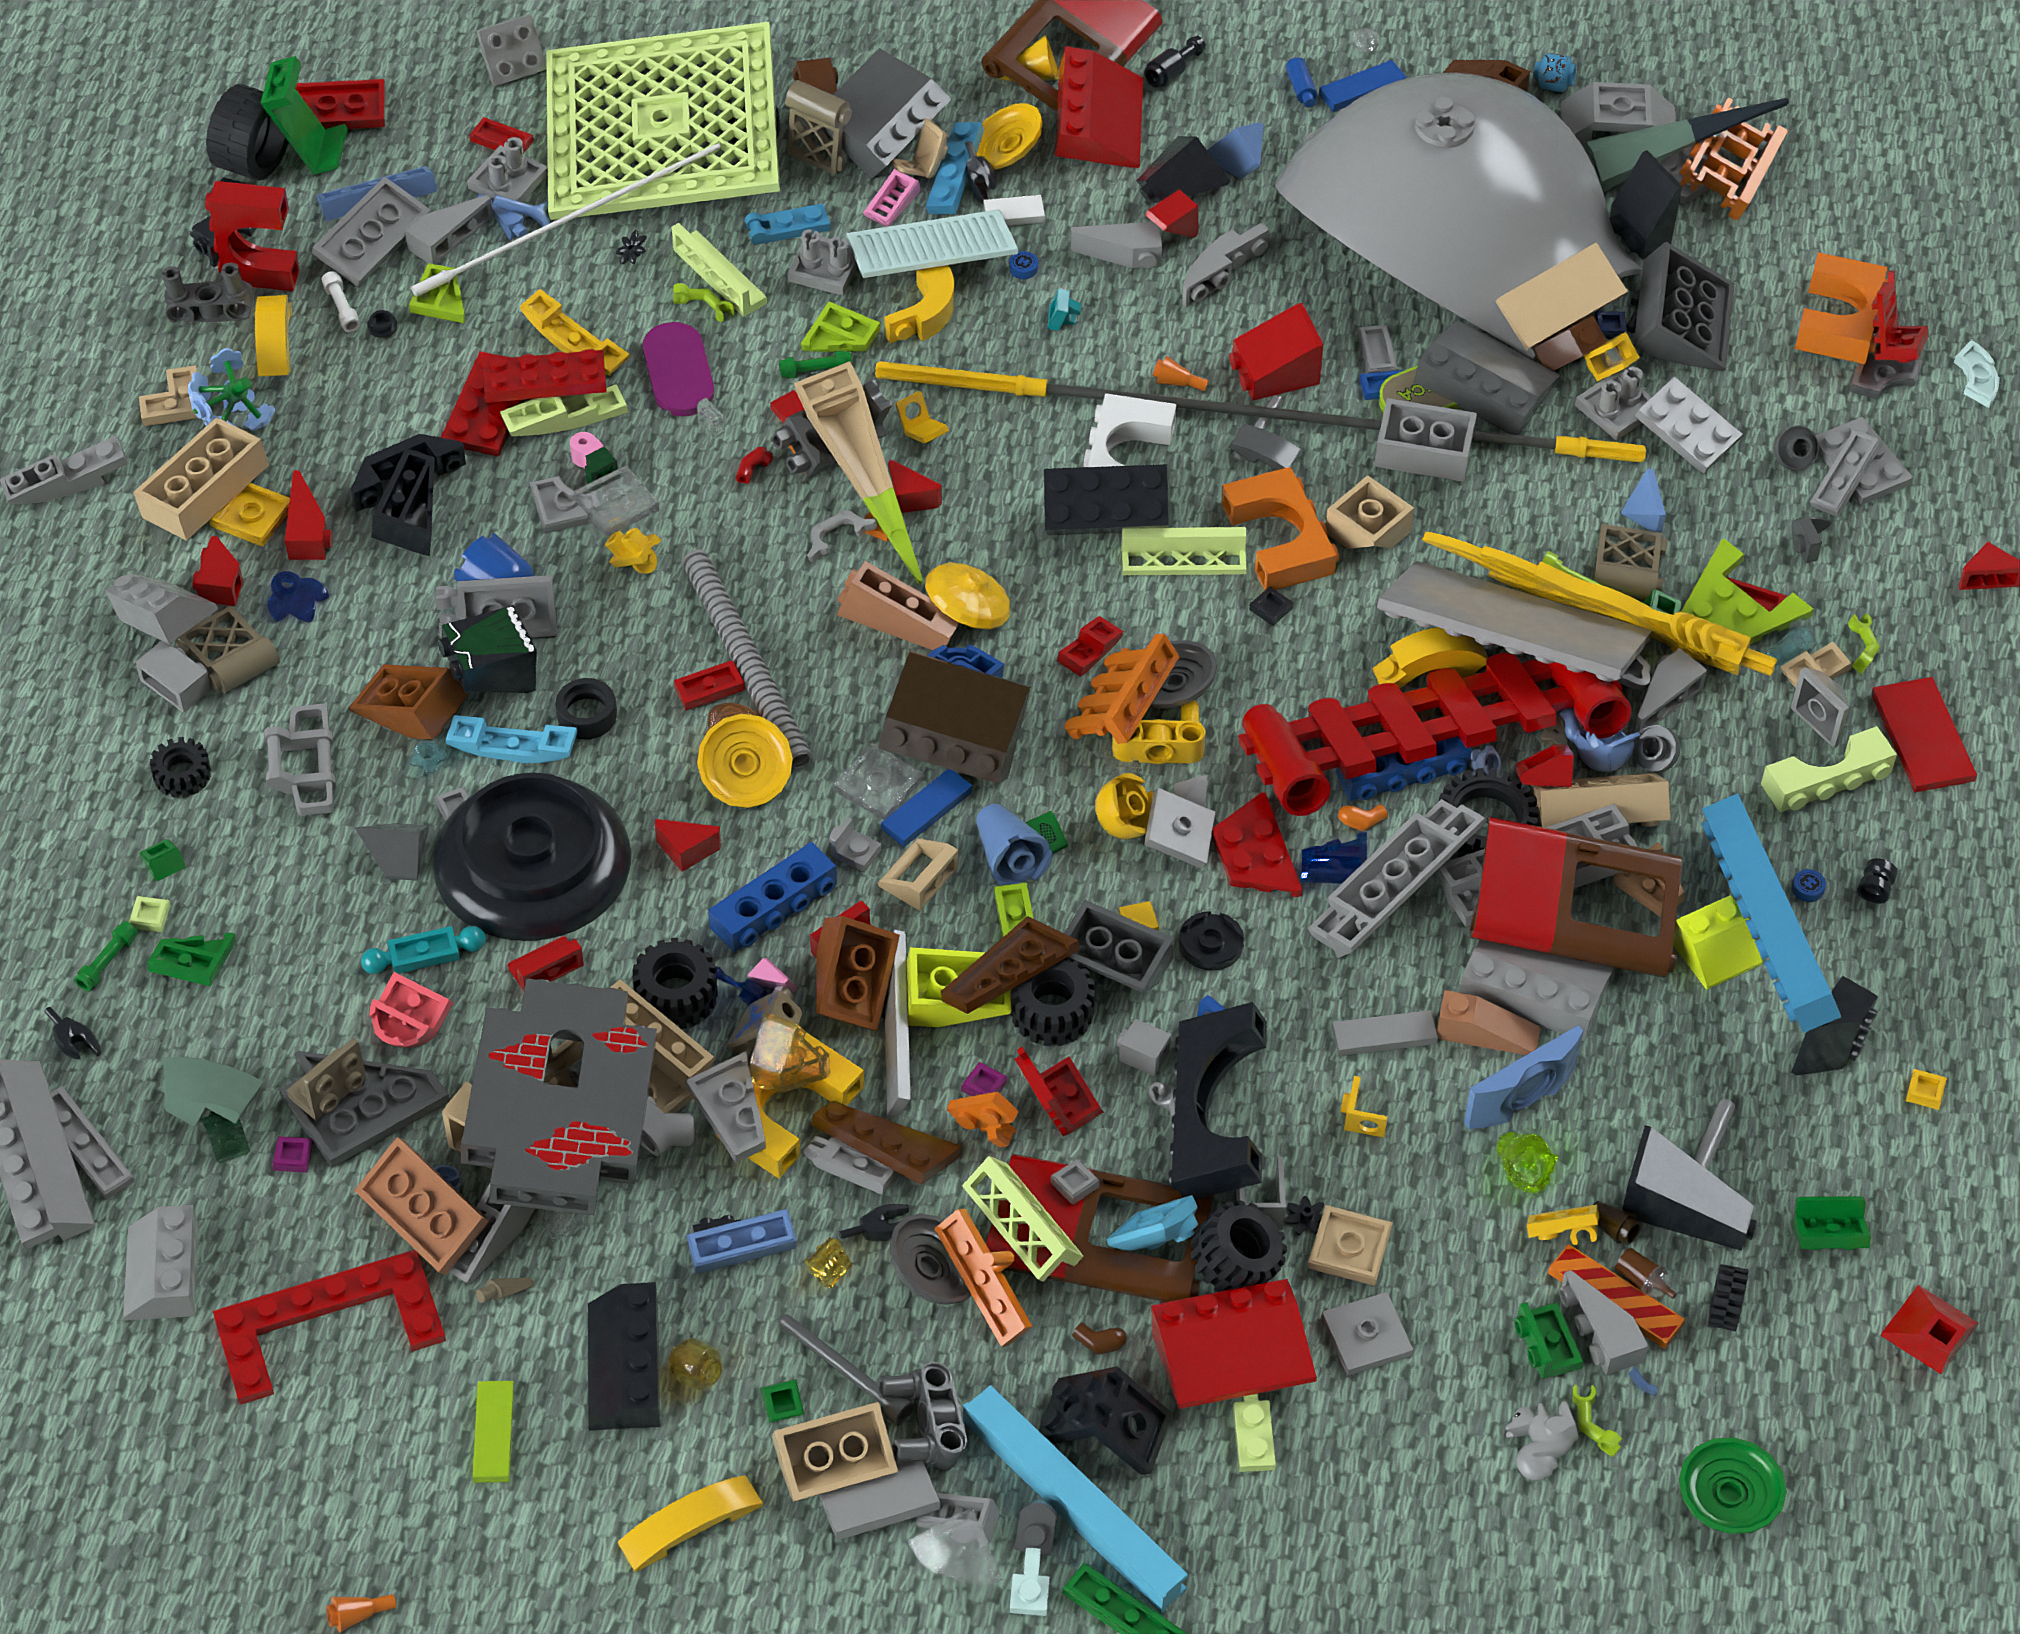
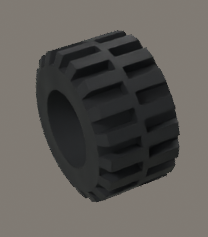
(677, 961)
(1054, 1021)
(1252, 1233)

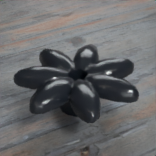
(631, 247)
(1305, 1215)

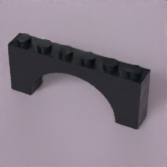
(1207, 1050)

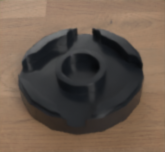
(1203, 946)

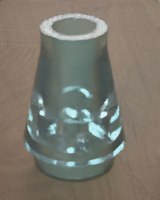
(1793, 644)

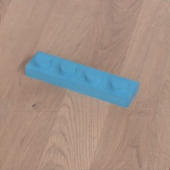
(953, 169)

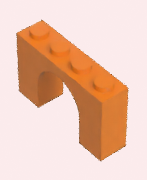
(1842, 335)
(1283, 497)

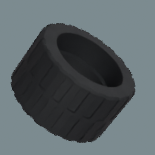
(244, 135)

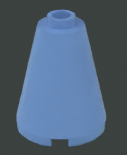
(1011, 846)

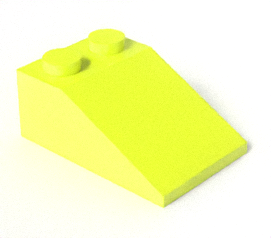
(929, 974)

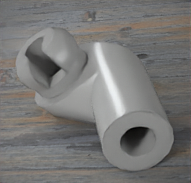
(1163, 1096)

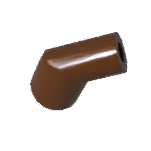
(1102, 1341)

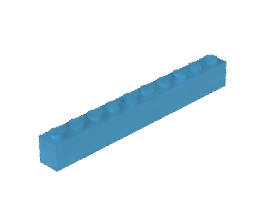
(1770, 914)

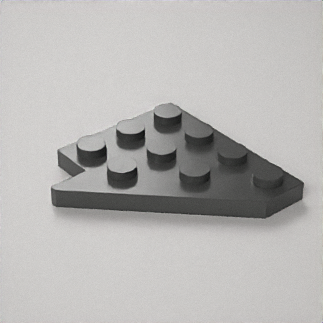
(381, 1106)

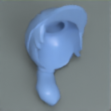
(1598, 753)

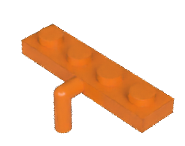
(984, 1276)

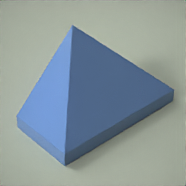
(1646, 504)

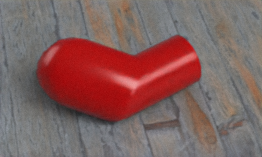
(750, 461)

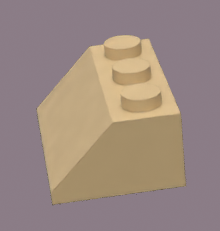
(834, 1451)

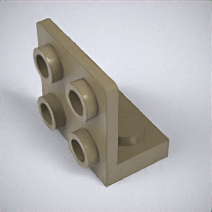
(329, 1081)

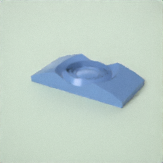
(1523, 1081)

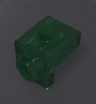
(225, 1137)

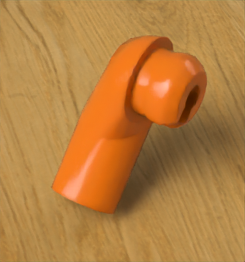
(1362, 819)

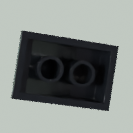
(1646, 206)

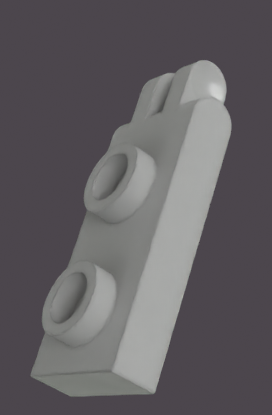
(849, 1164)

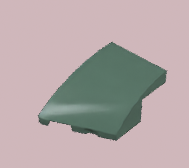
(199, 1085)

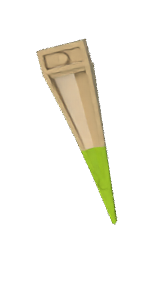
(844, 422)

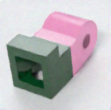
(592, 456)

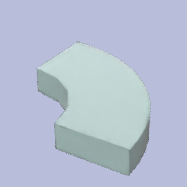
(1980, 373)

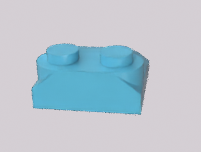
(1156, 1226)

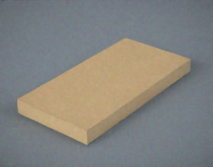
(1561, 296)

